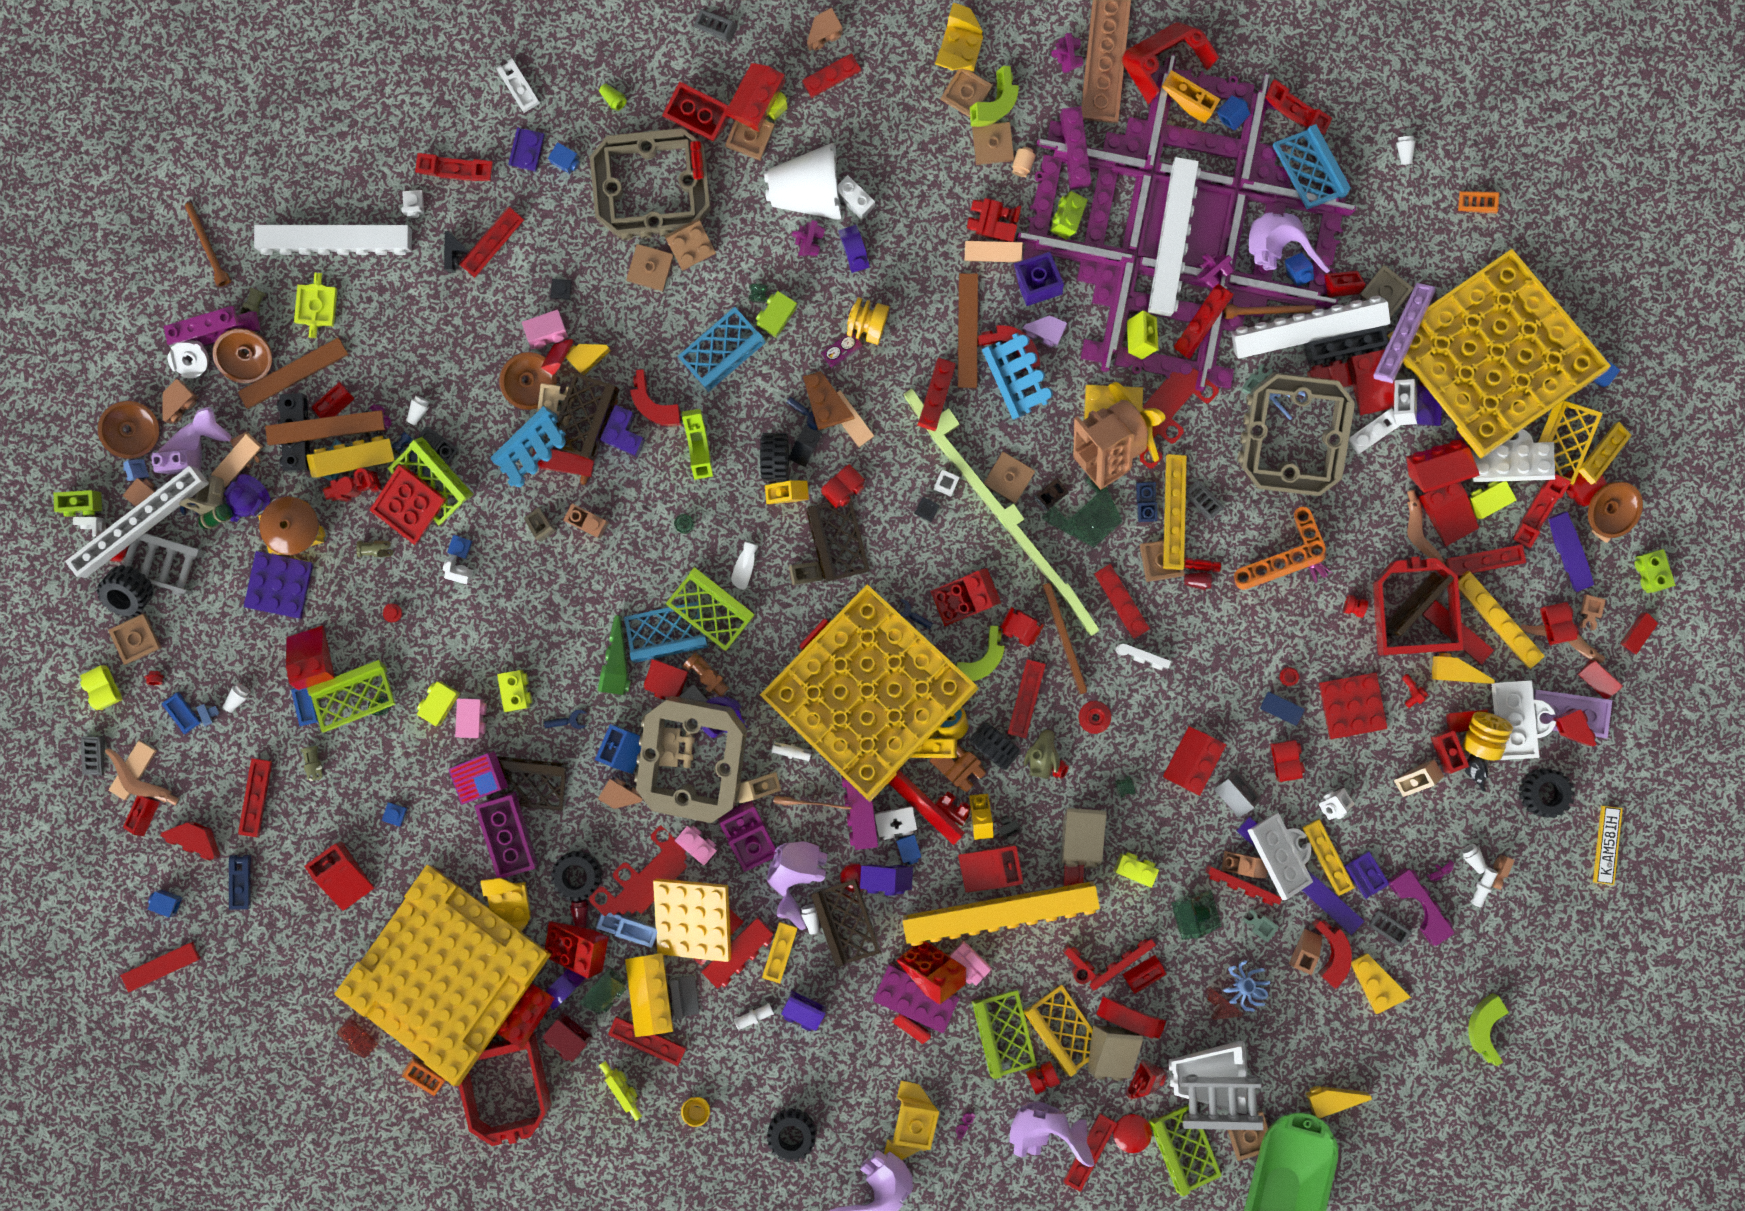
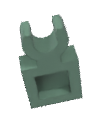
(1256, 379)
(1263, 927)

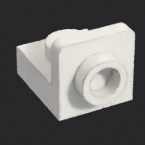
(413, 203)
(94, 523)
(456, 573)

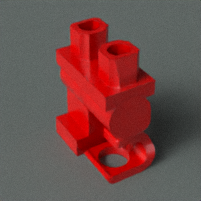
(988, 222)
(352, 487)

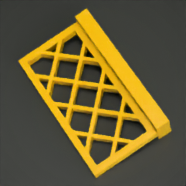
(1553, 424)
(1048, 1036)

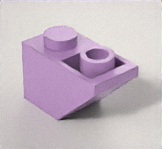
(1046, 329)

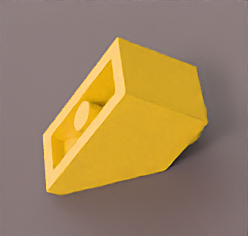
(586, 356)
(787, 492)

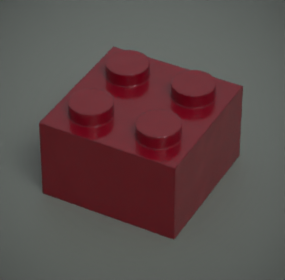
(567, 1038)

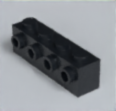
(1346, 344)
(293, 409)

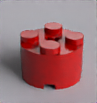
(1021, 626)

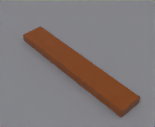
(967, 330)
(293, 373)
(325, 427)
(1064, 638)

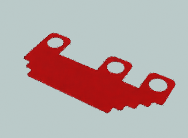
(1169, 400)
(639, 889)

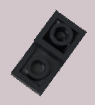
(440, 445)

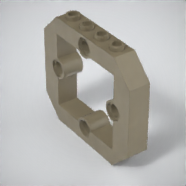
(633, 143)
(1341, 423)
(671, 801)

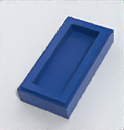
(304, 707)
(181, 712)

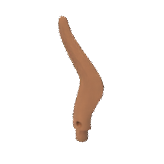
(1415, 529)
(1579, 644)
(138, 787)
(790, 801)

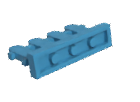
(1002, 372)
(525, 438)

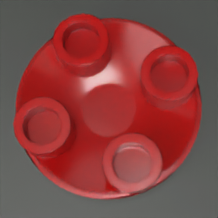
(1132, 1133)

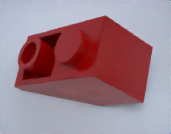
(1575, 727)

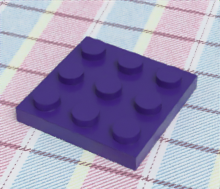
(278, 585)

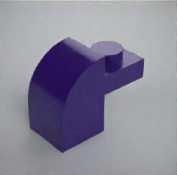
(854, 248)
(564, 987)

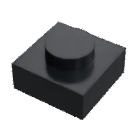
(561, 289)
(927, 509)

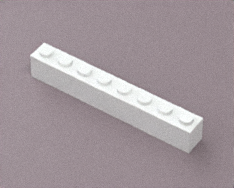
(1173, 237)
(333, 239)
(1310, 327)
(136, 522)

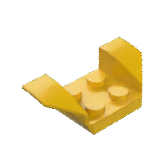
(961, 40)
(508, 900)
(915, 1122)

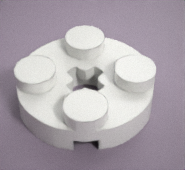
(195, 350)

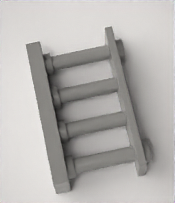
(171, 548)
(1213, 1120)

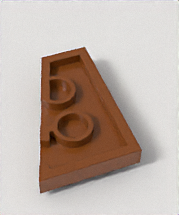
(825, 402)

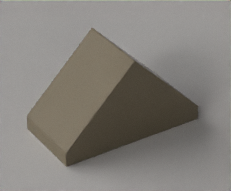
(539, 525)
(805, 573)

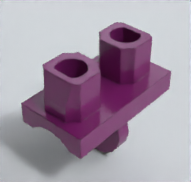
(1065, 53)
(811, 230)
(1212, 265)

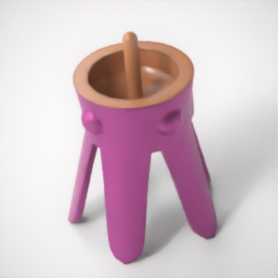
(1320, 569)

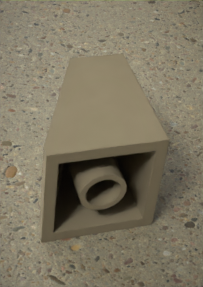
(1083, 837)
(1113, 1052)

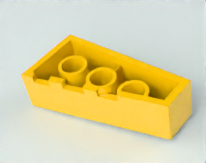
(350, 458)

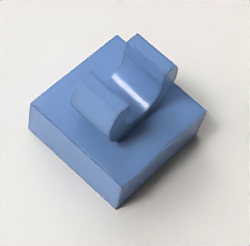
(135, 469)
(205, 715)

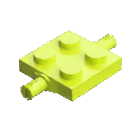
(315, 305)
(625, 1095)

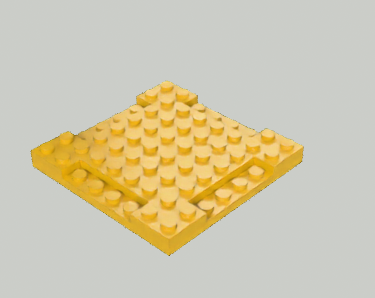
(1500, 353)
(868, 692)
(443, 975)

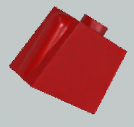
(1582, 490)
(665, 679)

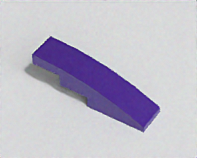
(1571, 551)

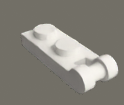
(518, 86)
(1373, 432)
(1142, 656)

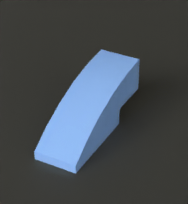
(627, 928)

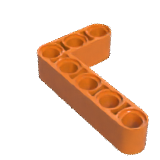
(1286, 557)

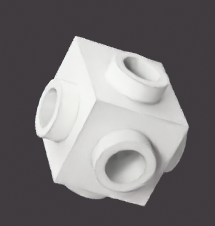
(1336, 804)

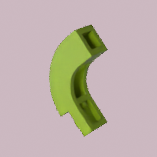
(990, 112)
(698, 444)
(984, 666)
(1480, 1025)

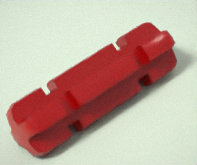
(697, 162)
(1204, 565)

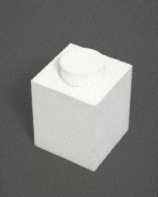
(946, 483)

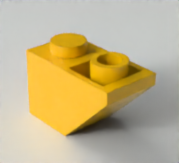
(981, 816)

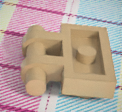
(549, 398)
(671, 743)

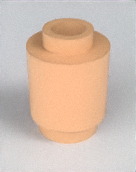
(1023, 162)

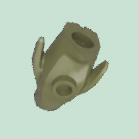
(1043, 755)

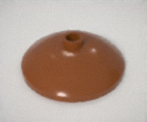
(237, 364)
(519, 393)
(142, 433)
(1623, 510)
(301, 526)

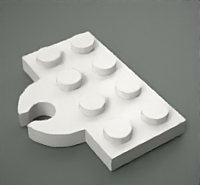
(1517, 461)
(1517, 705)
(1282, 854)

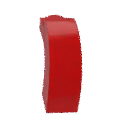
(1004, 334)
(659, 414)
(1341, 956)
(1130, 1018)

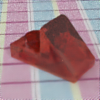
(1225, 1009)
(357, 1038)

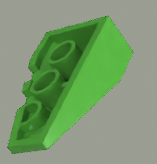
(615, 674)

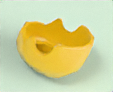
(693, 1115)

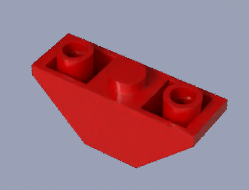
(193, 838)

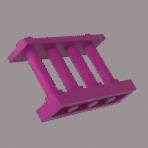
(210, 326)

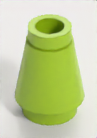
(613, 97)

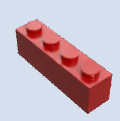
(743, 947)

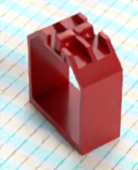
(1412, 565)
(513, 1130)

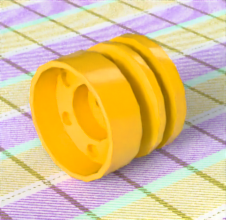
(867, 320)
(1487, 736)

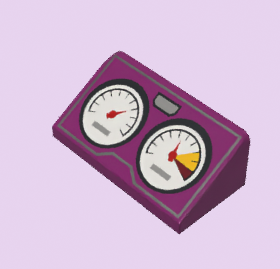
(841, 350)

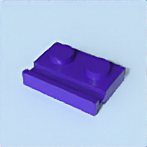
(526, 149)
(1428, 409)
(1366, 874)

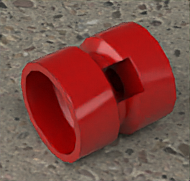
(1050, 1078)

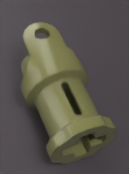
(253, 301)
(373, 548)
(312, 763)

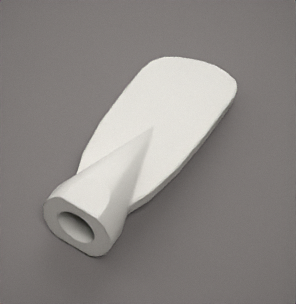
(744, 566)

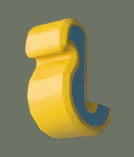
(953, 728)

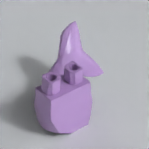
(1272, 233)
(185, 446)
(794, 865)
(1037, 1121)
(889, 1181)

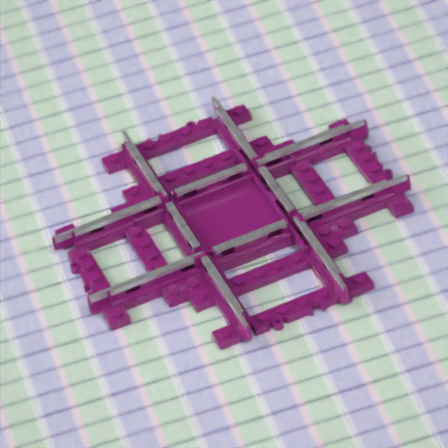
(1212, 223)

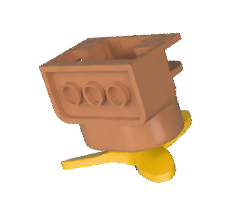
(1114, 437)

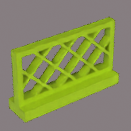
(440, 470)
(719, 595)
(345, 681)
(989, 1041)
(1171, 1158)

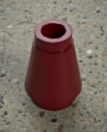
(1198, 580)
(579, 912)

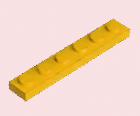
(1174, 512)
(1499, 620)

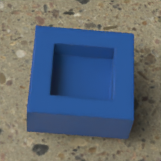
(459, 546)
(394, 814)

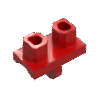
(956, 814)

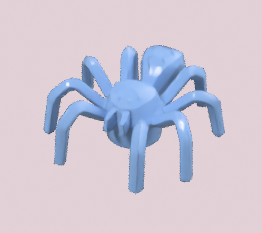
(1247, 986)

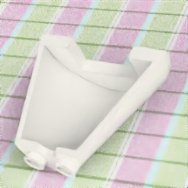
(806, 184)
(1220, 1061)

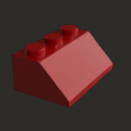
(756, 95)
(697, 112)
(1442, 466)
(1194, 760)

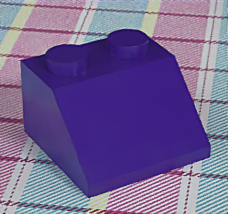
(1038, 279)
(803, 1011)

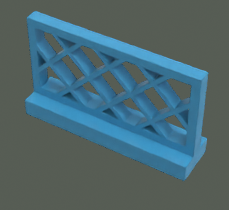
(1326, 163)
(734, 358)
(664, 649)

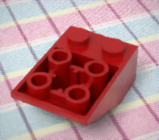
(965, 596)
(990, 868)
(339, 876)
(576, 948)
(933, 971)

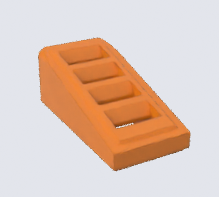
(1495, 201)
(427, 1071)

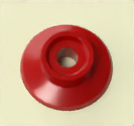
(1086, 713)

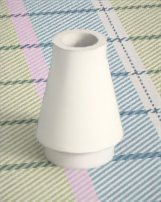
(1406, 149)
(417, 409)
(236, 696)
(1474, 857)
(811, 918)

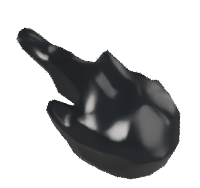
(1477, 770)

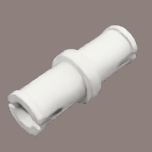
(791, 751)
(1484, 887)
(753, 1016)

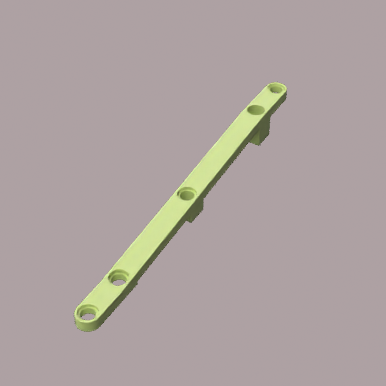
(1008, 517)

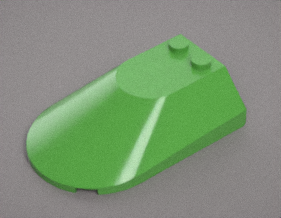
(1294, 1166)

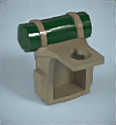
(210, 504)

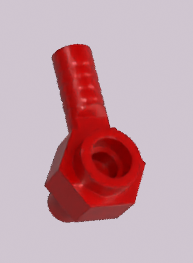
(1418, 694)

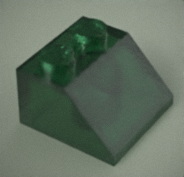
(1196, 915)
(604, 991)

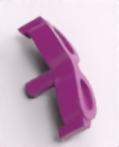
(387, 420)
(1441, 871)
(961, 1129)

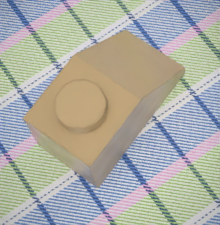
(1419, 778)
(758, 787)

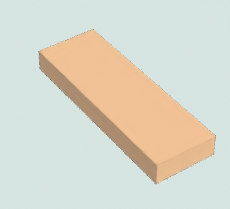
(993, 251)
(856, 428)
(237, 459)
(137, 764)

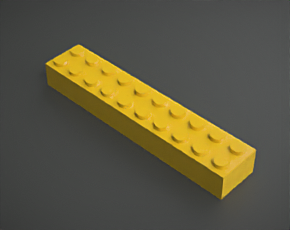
(1001, 912)

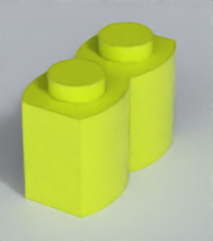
(100, 687)

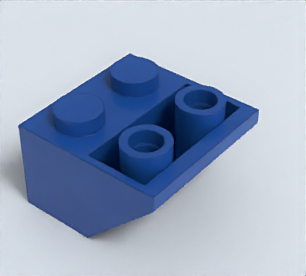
(619, 749)

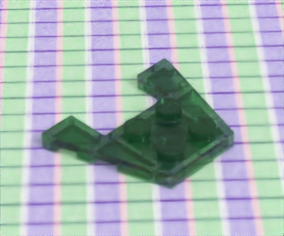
(1092, 521)

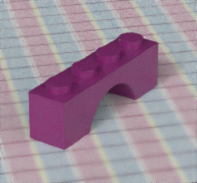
(1077, 155)
(1434, 925)

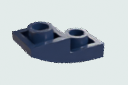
(1146, 501)
(1282, 708)

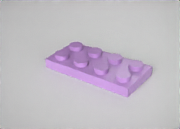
(1596, 709)

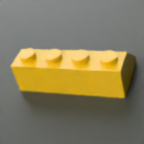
(649, 995)

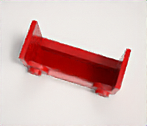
(1142, 61)

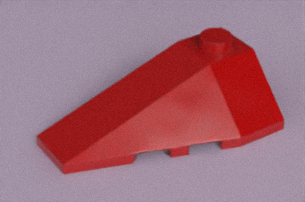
(1146, 1080)

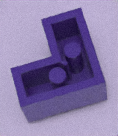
(617, 432)
(890, 879)

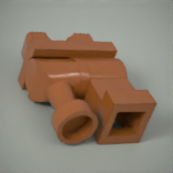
(707, 674)
(960, 769)

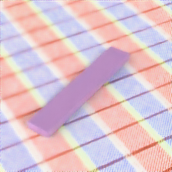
(1404, 333)

